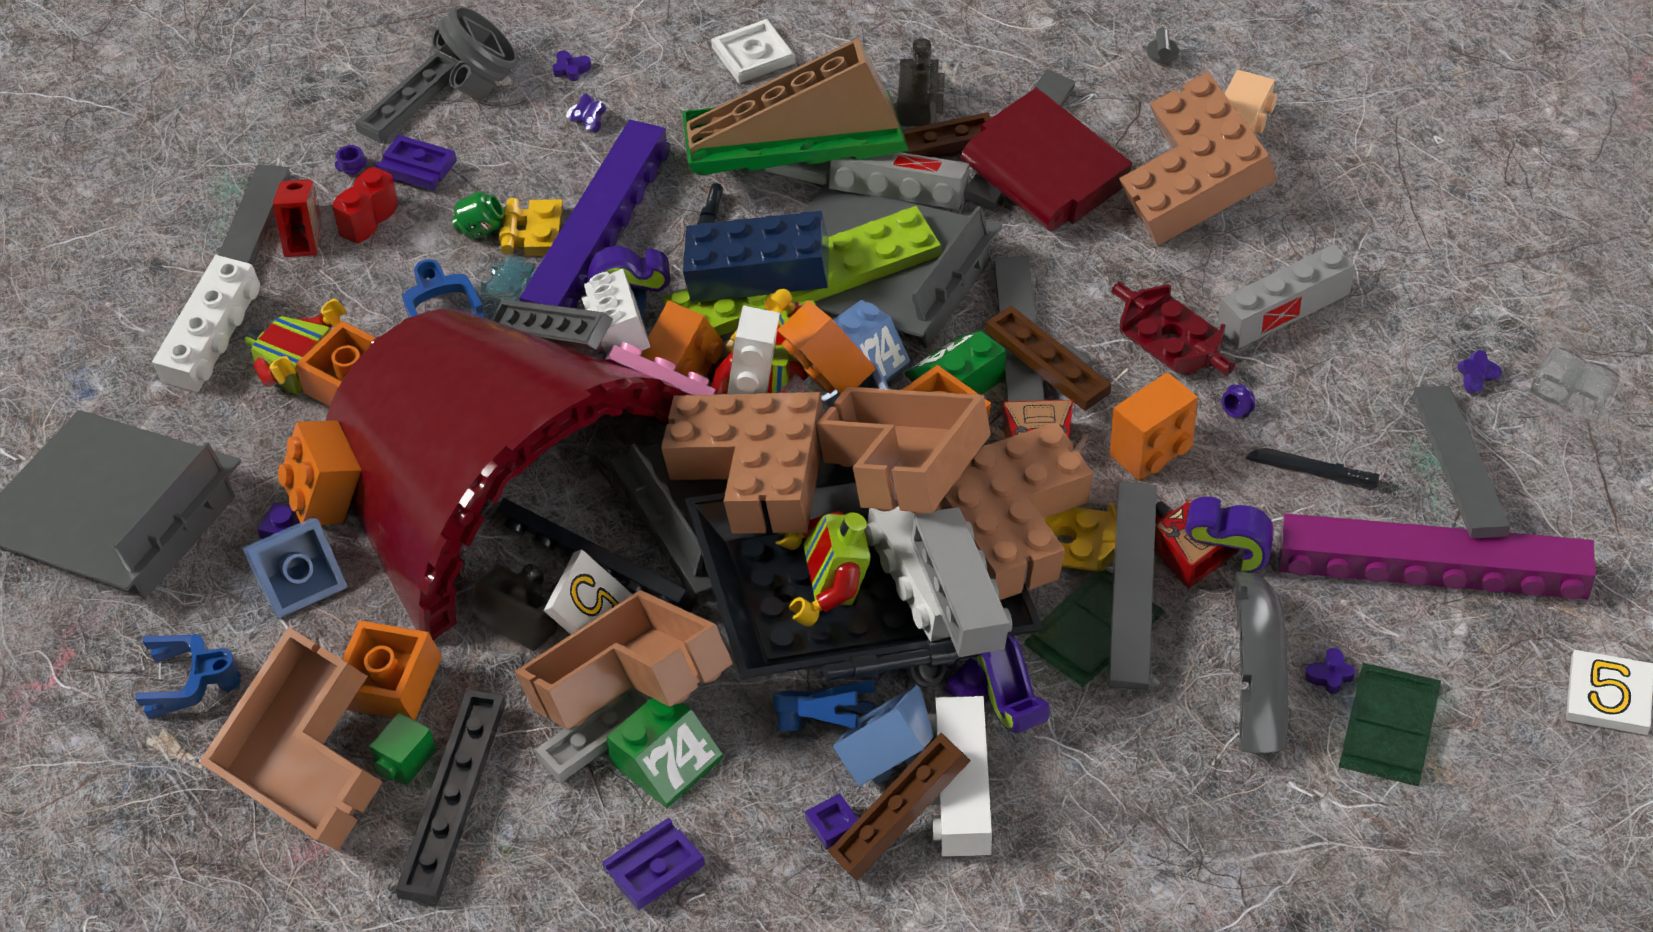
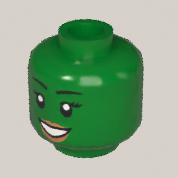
(477, 215)

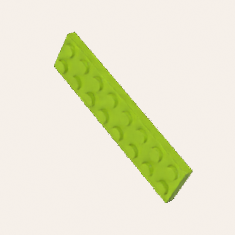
(854, 259)

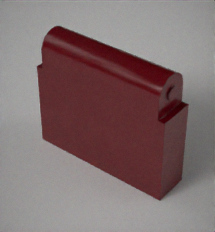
(1046, 160)

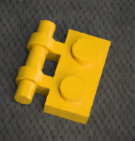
(542, 223)

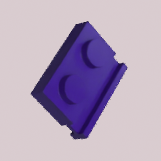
(417, 162)
(653, 863)

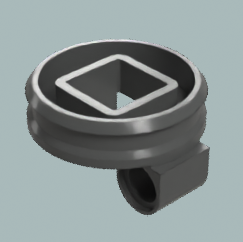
(478, 46)

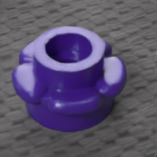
(350, 160)
(1238, 401)

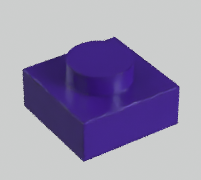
(277, 519)
(968, 681)
(830, 820)

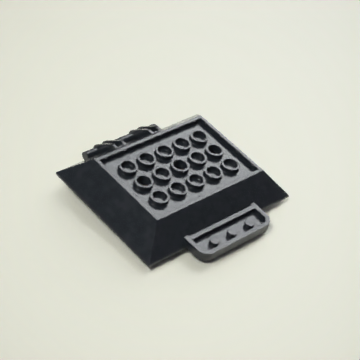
(847, 640)

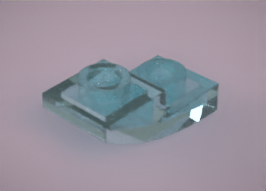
(508, 278)

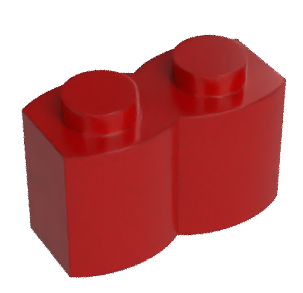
(365, 205)

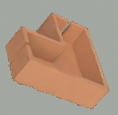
(1208, 169)
(903, 443)
(759, 444)
(1009, 494)
(632, 645)
(277, 739)

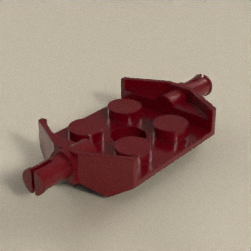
(1156, 313)

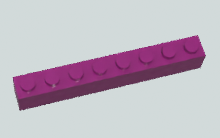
(1436, 556)

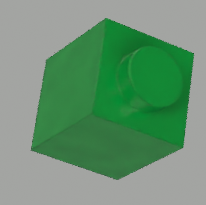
(402, 749)

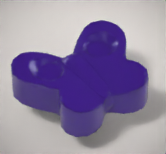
(571, 65)
(587, 111)
(1478, 369)
(1331, 672)

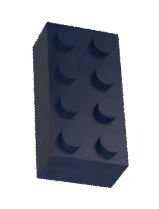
(756, 256)

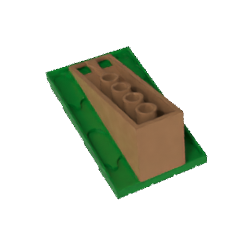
(807, 115)

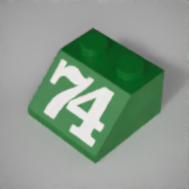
(969, 358)
(663, 750)

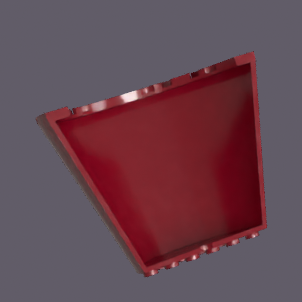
(447, 419)

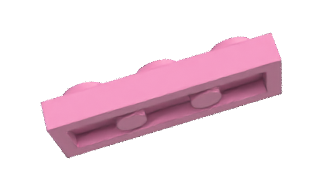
(630, 357)

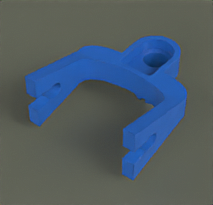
(438, 285)
(206, 668)
(822, 705)

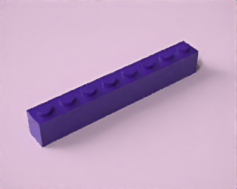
(599, 215)

